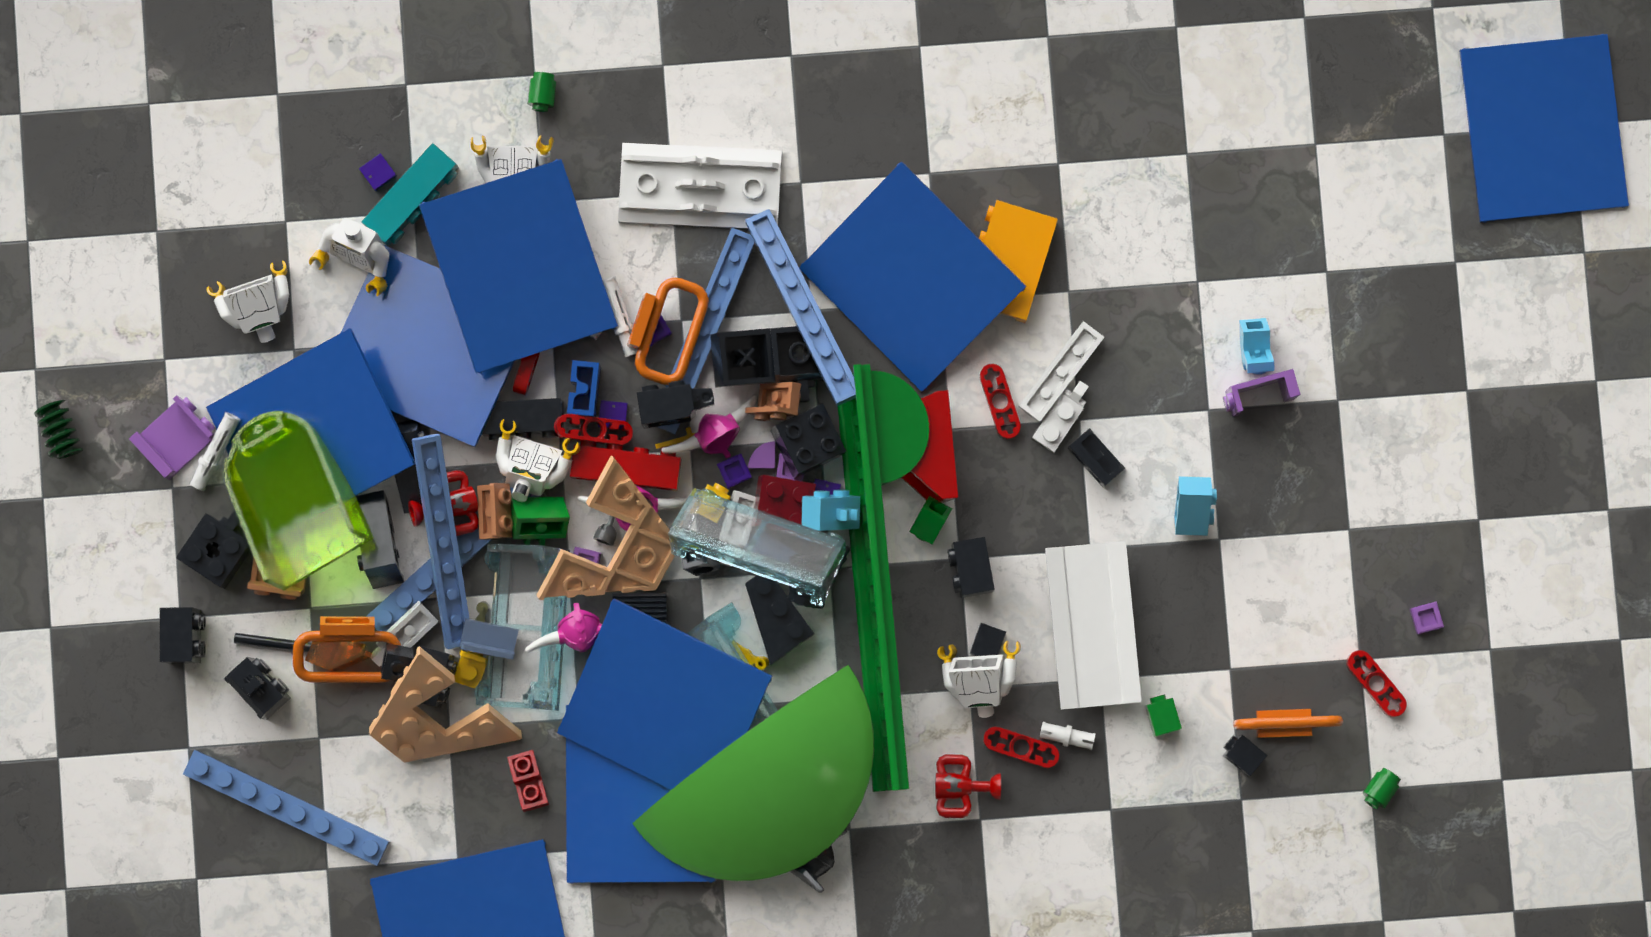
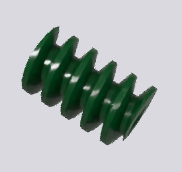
(57, 430)

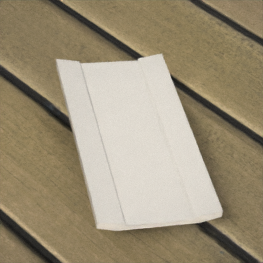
(697, 185)
(1093, 625)

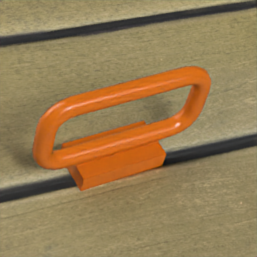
(647, 321)
(340, 630)
(1286, 723)

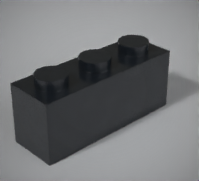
(530, 416)

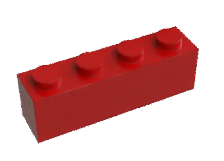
(642, 468)

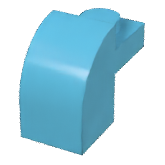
(1256, 346)

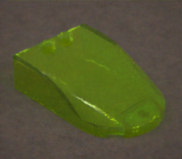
(291, 498)

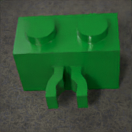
(539, 519)

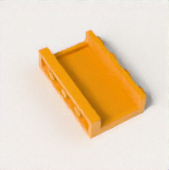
(1021, 243)

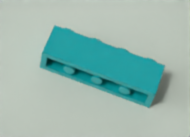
(402, 201)

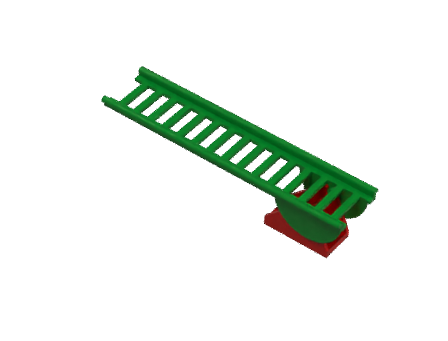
(887, 438)

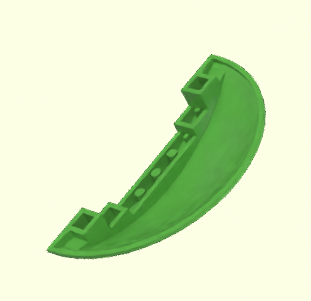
(773, 791)

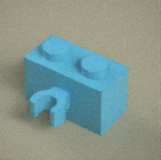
(1193, 506)
(831, 512)

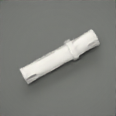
(623, 321)
(210, 460)

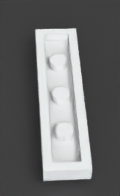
(1061, 371)

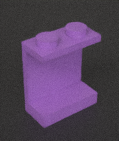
(1286, 381)
(174, 437)

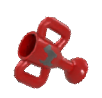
(462, 501)
(956, 786)

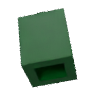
(930, 520)
(1162, 715)

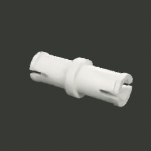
(1067, 735)

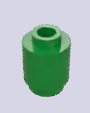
(542, 91)
(1381, 788)

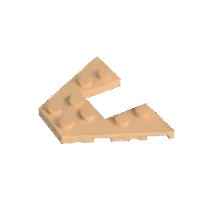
(640, 556)
(417, 736)

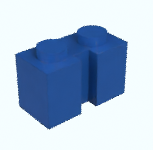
(587, 378)

